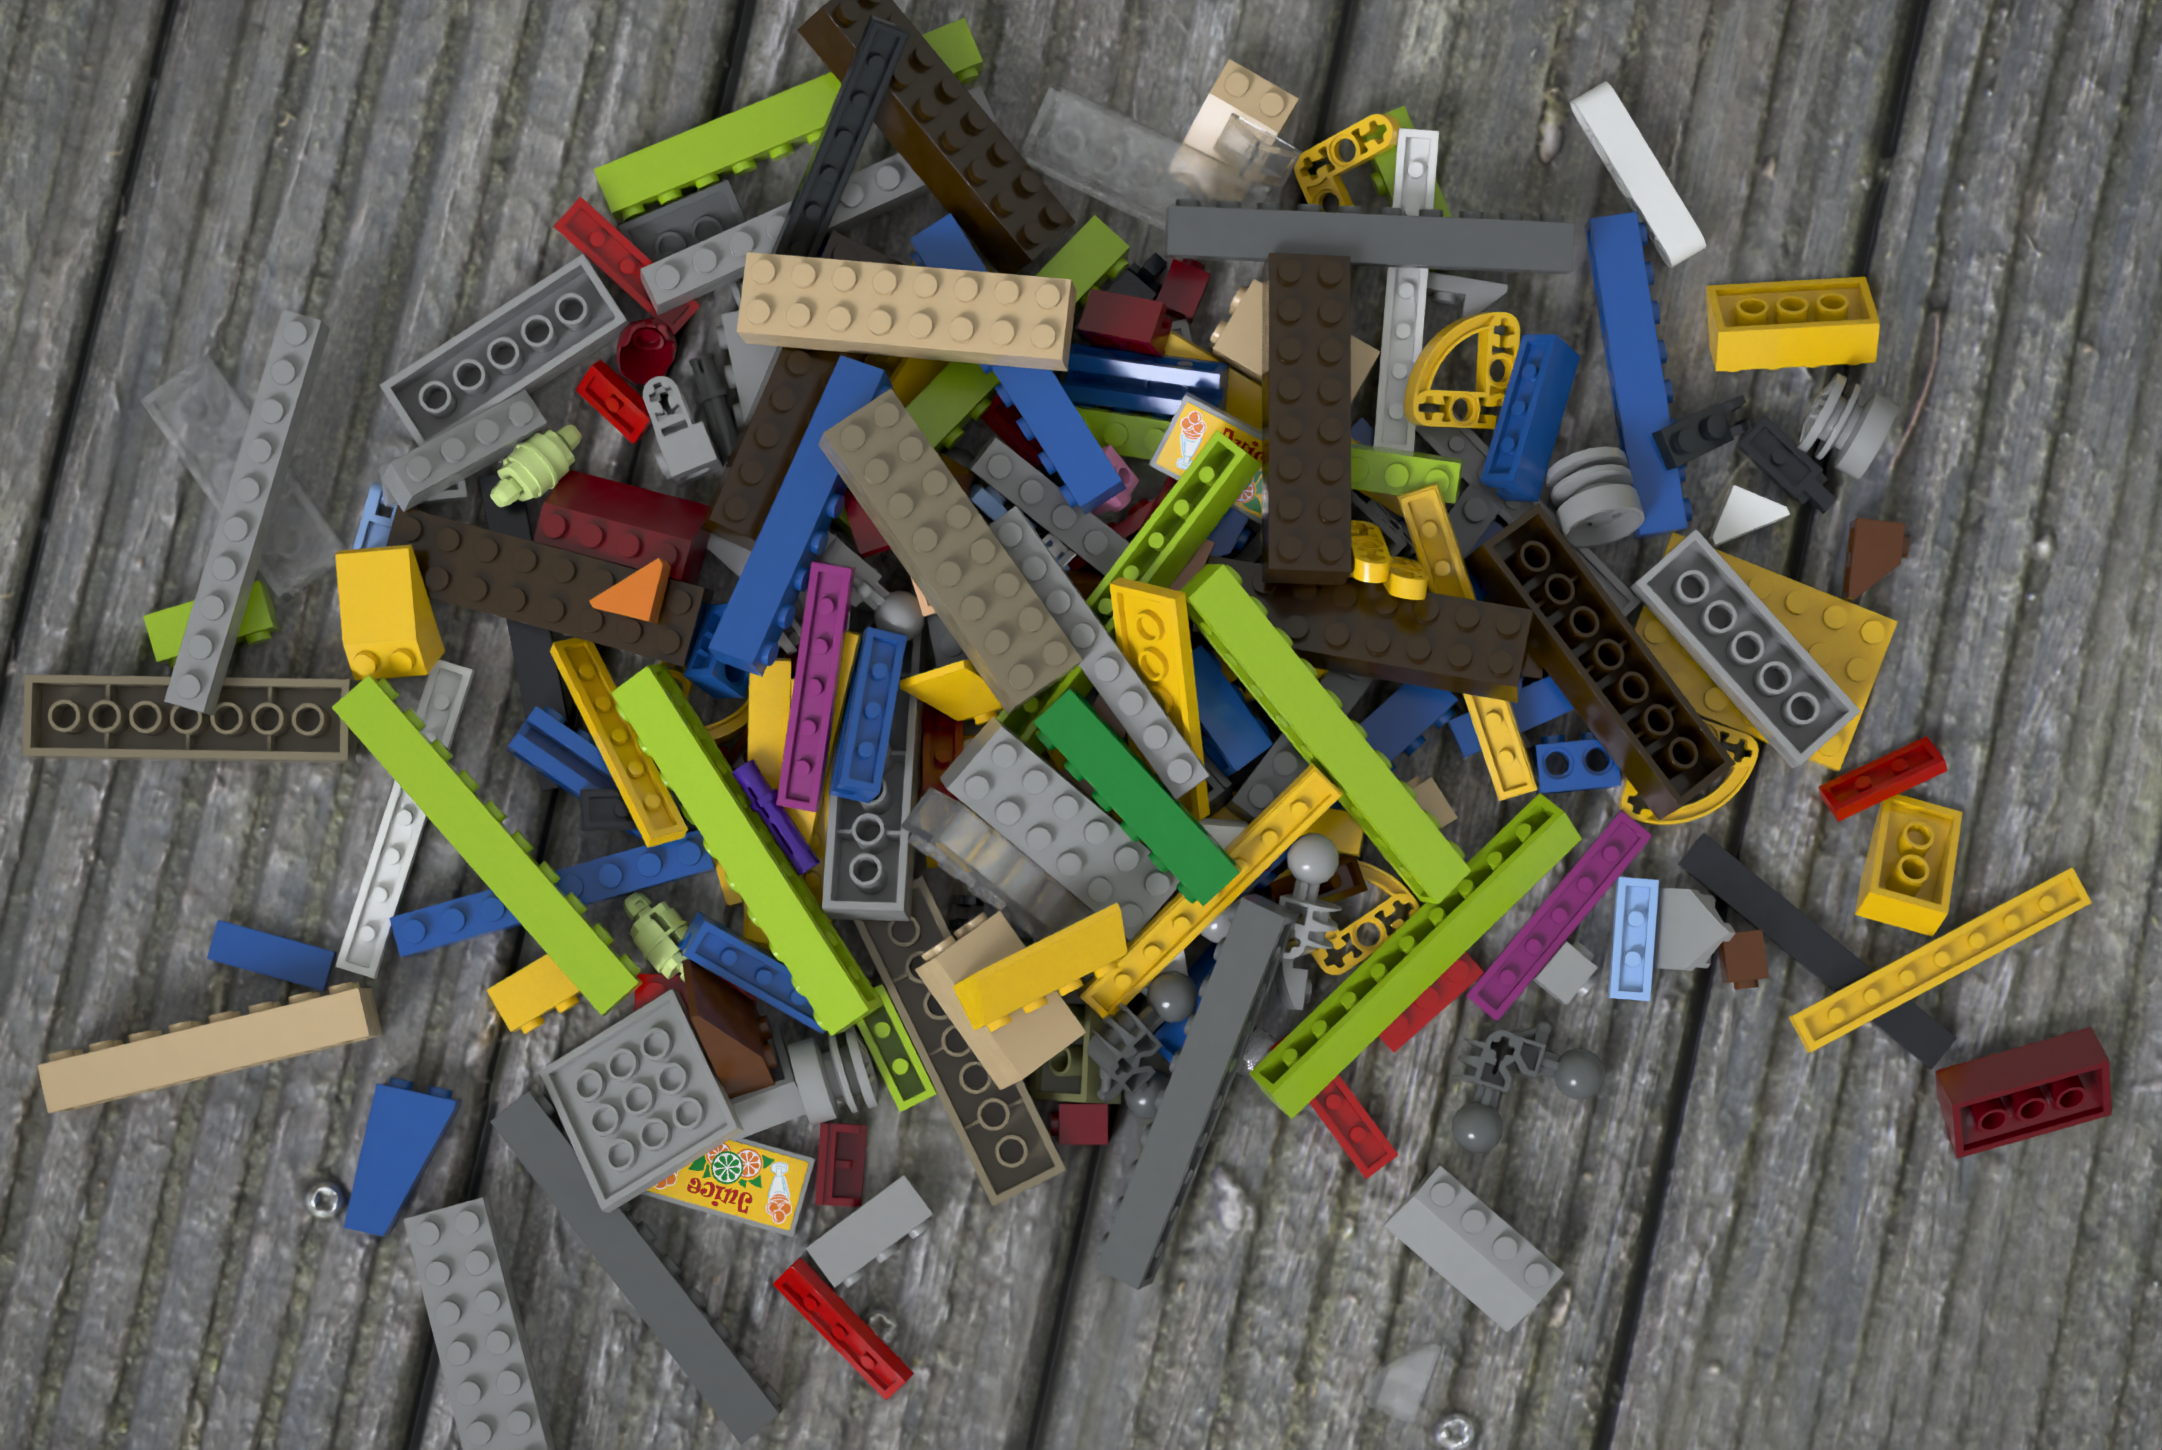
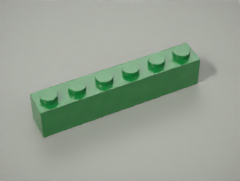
(1137, 797)

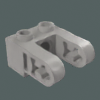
(685, 447)

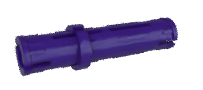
(775, 817)

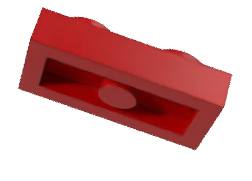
(615, 401)

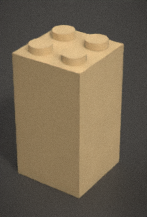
(1241, 340)
(1030, 1038)

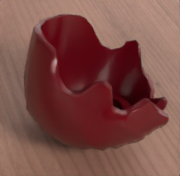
(645, 350)

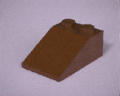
(730, 1032)

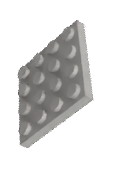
(640, 1101)

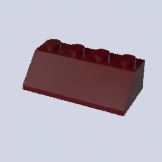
(624, 525)
(2024, 1092)

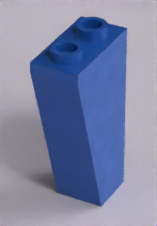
(396, 1150)

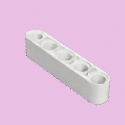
(1638, 174)

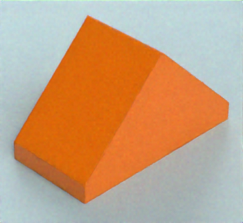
(638, 594)

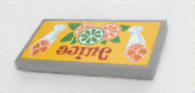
(1191, 430)
(743, 1184)

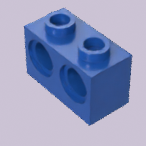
(706, 671)
(1577, 773)

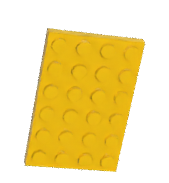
(1836, 633)

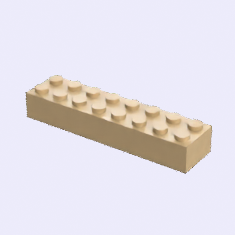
(907, 311)
(208, 1050)

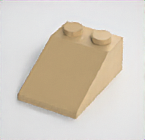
(1245, 95)

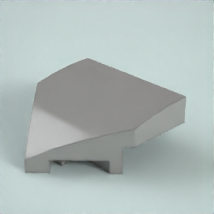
(1687, 930)

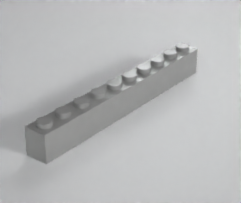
(247, 513)

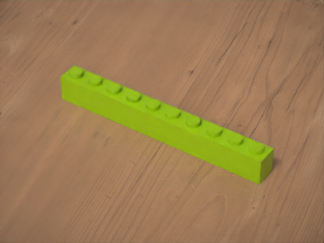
(750, 135)
(964, 389)
(1371, 466)
(1156, 554)
(1323, 733)
(488, 845)
(746, 849)
(1415, 957)

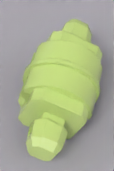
(536, 465)
(657, 933)

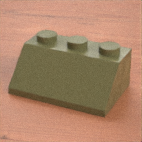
(1072, 1072)

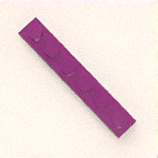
(815, 686)
(1558, 915)

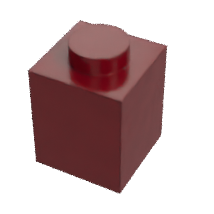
(1184, 288)
(1081, 1124)

